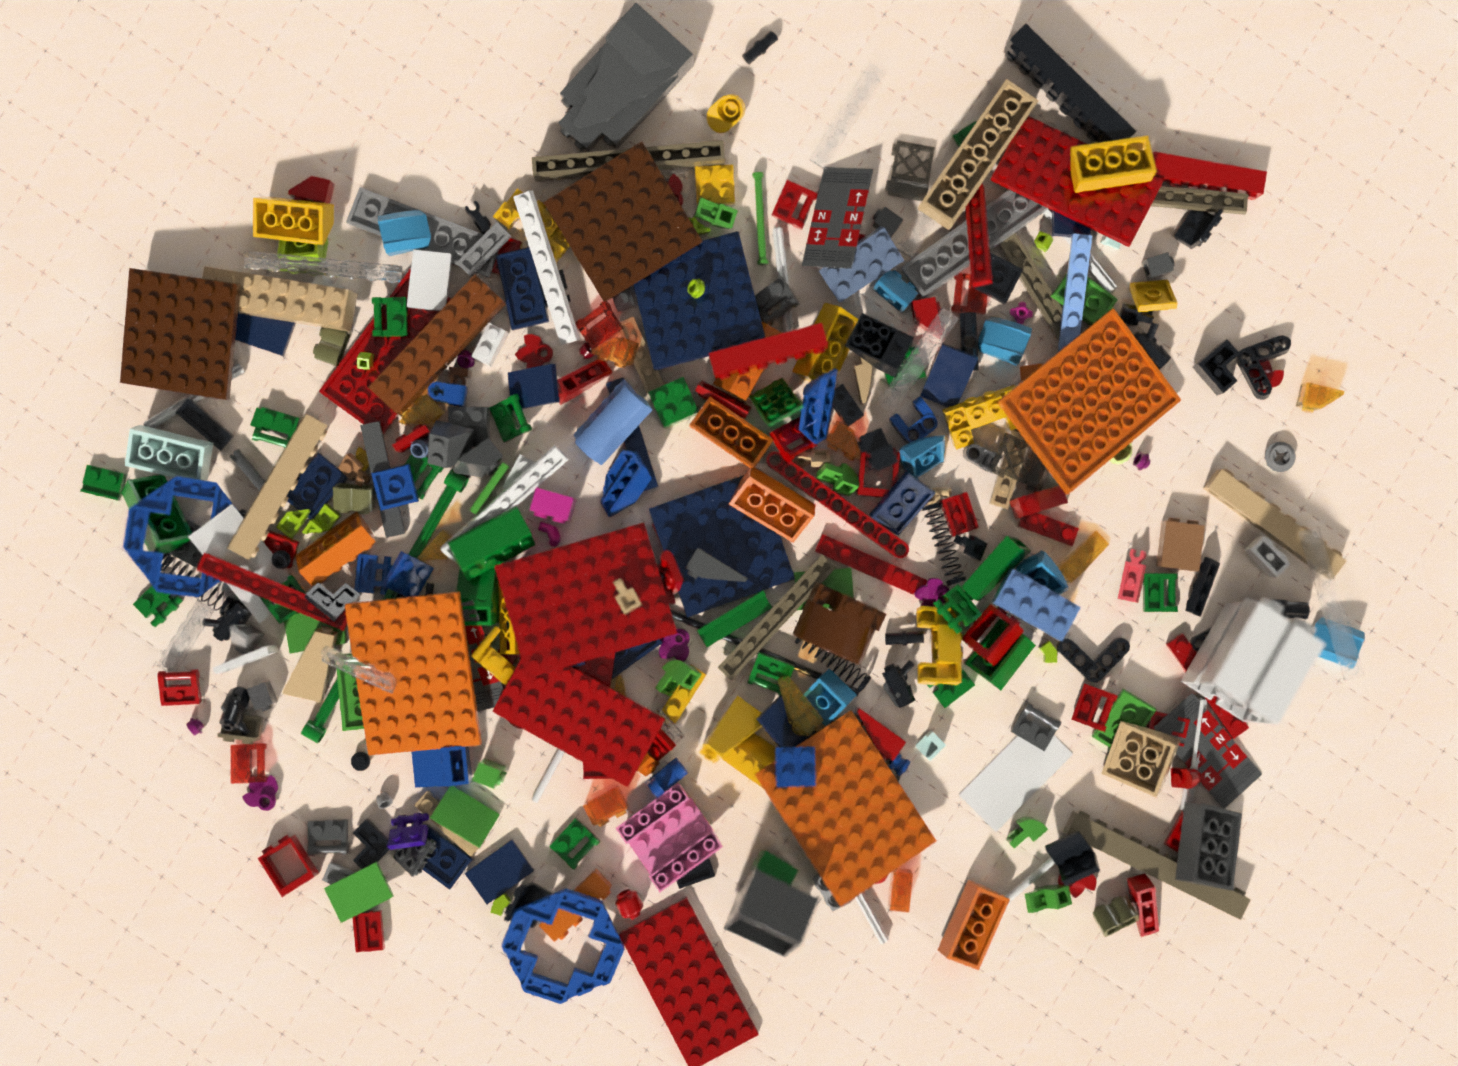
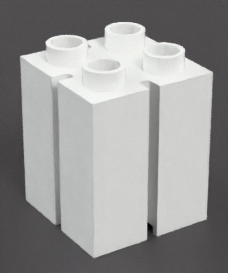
(1254, 660)

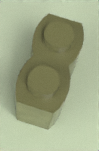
(331, 346)
(353, 497)
(1115, 915)

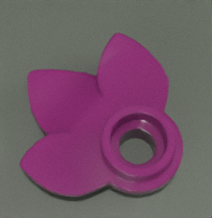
(931, 592)
(673, 647)
(260, 791)

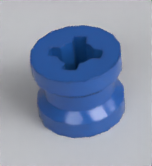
(899, 764)

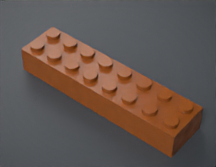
(437, 345)

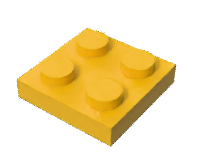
(715, 184)
(1153, 295)

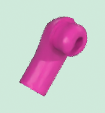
(552, 532)

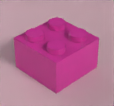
(554, 505)

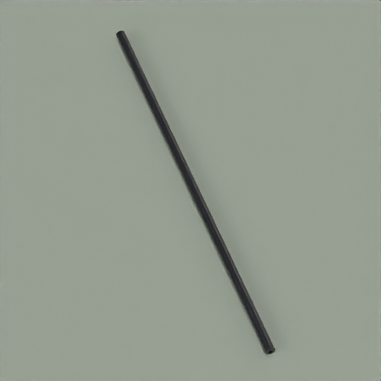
(735, 640)

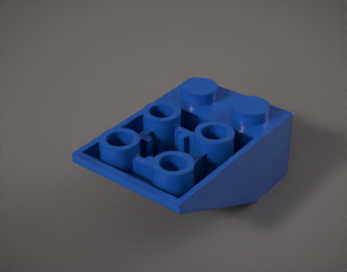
(442, 767)

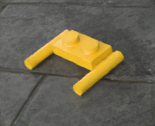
(492, 660)

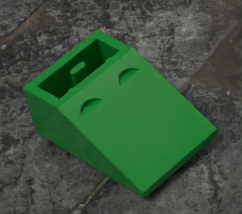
(775, 402)
(485, 596)

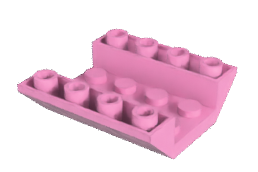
(670, 836)

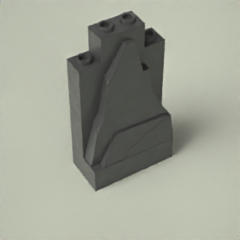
(623, 81)

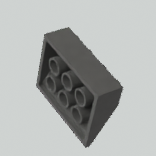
(1208, 846)

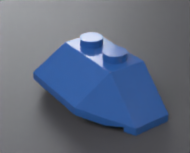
(817, 406)
(624, 482)

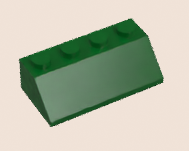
(163, 530)
(491, 543)

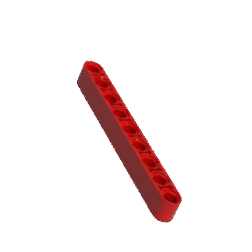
(846, 506)

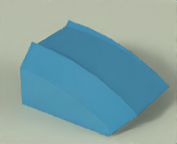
(404, 231)
(1004, 339)
(922, 455)
(1044, 571)
(1328, 652)

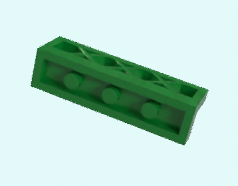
(734, 619)

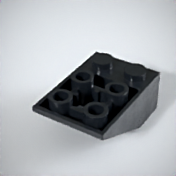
(880, 344)

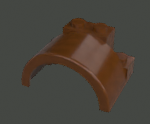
(843, 628)

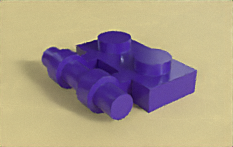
(408, 836)

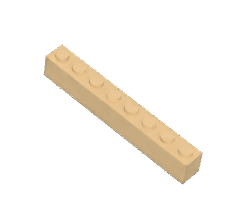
(276, 487)
(1264, 516)

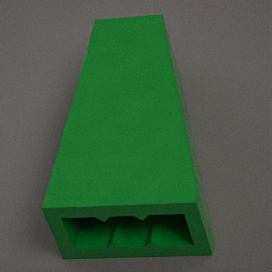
(995, 567)

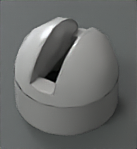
(384, 800)

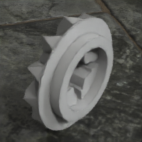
(1288, 458)

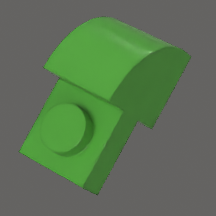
(716, 214)
(842, 478)
(1029, 828)

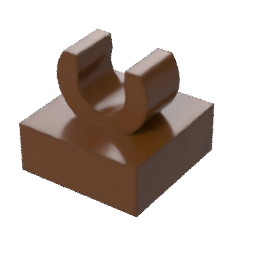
(459, 373)

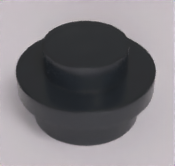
(281, 559)
(360, 761)

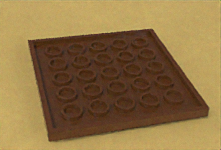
(623, 222)
(179, 333)

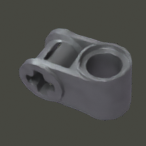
(982, 460)

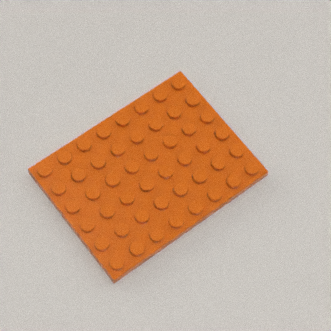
(1089, 401)
(427, 652)
(856, 817)

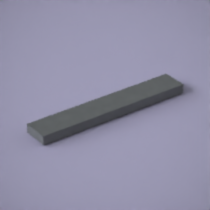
(379, 461)

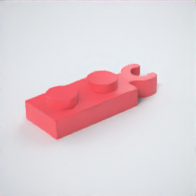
(1132, 577)

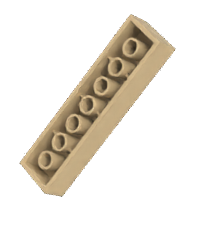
(977, 154)
(290, 299)

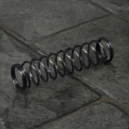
(952, 581)
(229, 599)
(867, 678)

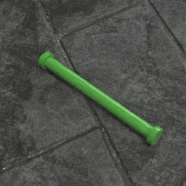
(760, 218)

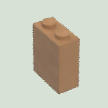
(1180, 545)

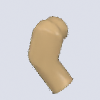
(940, 492)

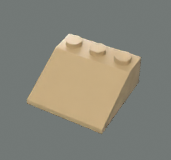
(1141, 757)

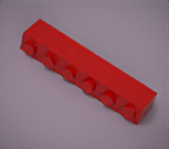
(1209, 175)
(769, 350)

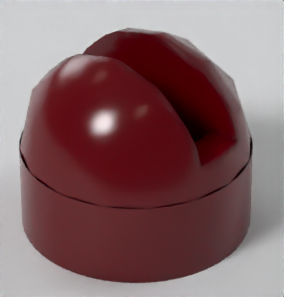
(586, 351)

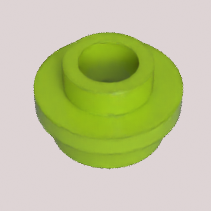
(696, 288)

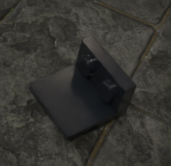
(1197, 227)
(1073, 857)
(524, 895)

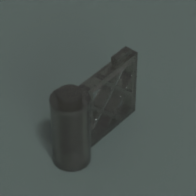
(909, 186)
(1034, 472)

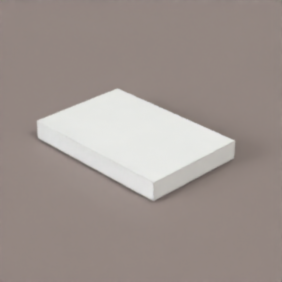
(429, 280)
(245, 659)

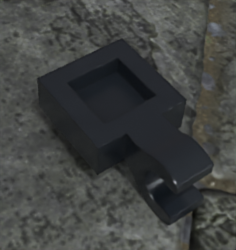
(480, 222)
(1131, 316)
(973, 546)

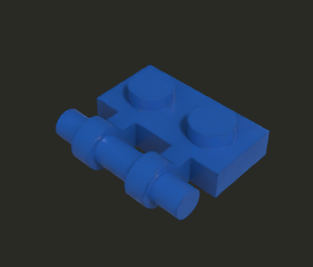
(367, 571)

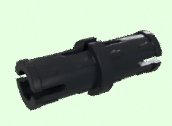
(760, 47)
(904, 638)

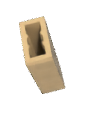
(311, 673)

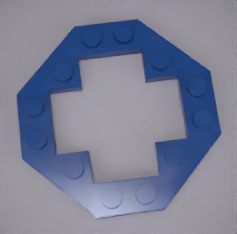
(160, 502)
(545, 911)

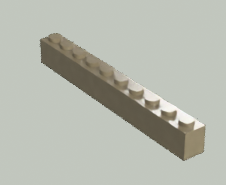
(665, 157)
(1152, 863)

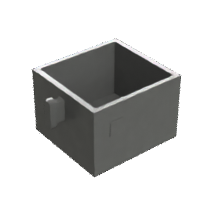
(771, 913)

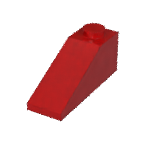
(582, 379)
(1038, 502)
(883, 739)
(1143, 899)

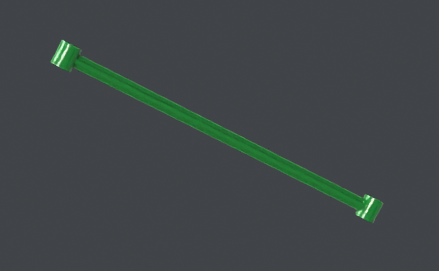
(455, 483)

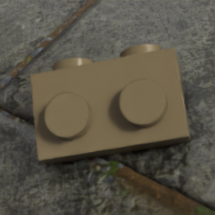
(253, 723)

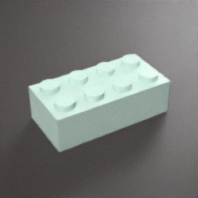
(168, 453)

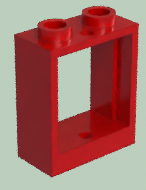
(874, 492)
(1002, 644)
(273, 872)

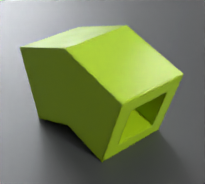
(1044, 246)
(369, 357)
(1049, 652)
(500, 904)

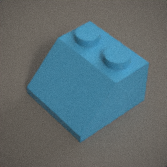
(895, 290)
(829, 696)

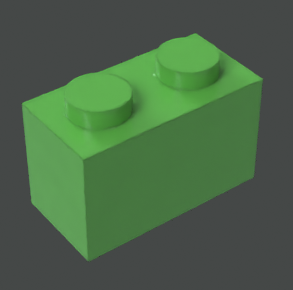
(489, 773)

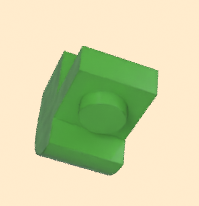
(677, 674)
(1048, 896)

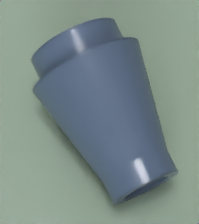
(420, 447)

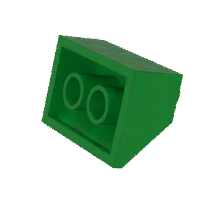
(1008, 664)

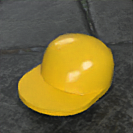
(725, 113)

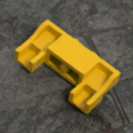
(508, 215)
(973, 414)
(945, 649)

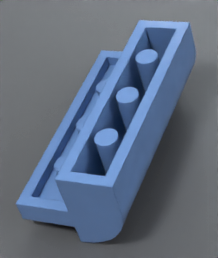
(612, 422)

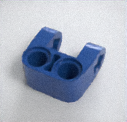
(453, 393)
(925, 412)
(667, 777)

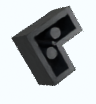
(1213, 367)
(877, 450)

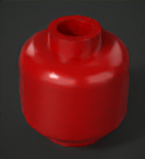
(629, 904)

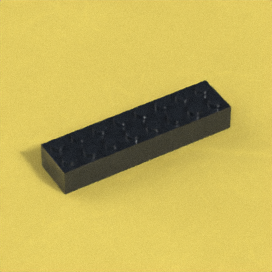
(1066, 87)

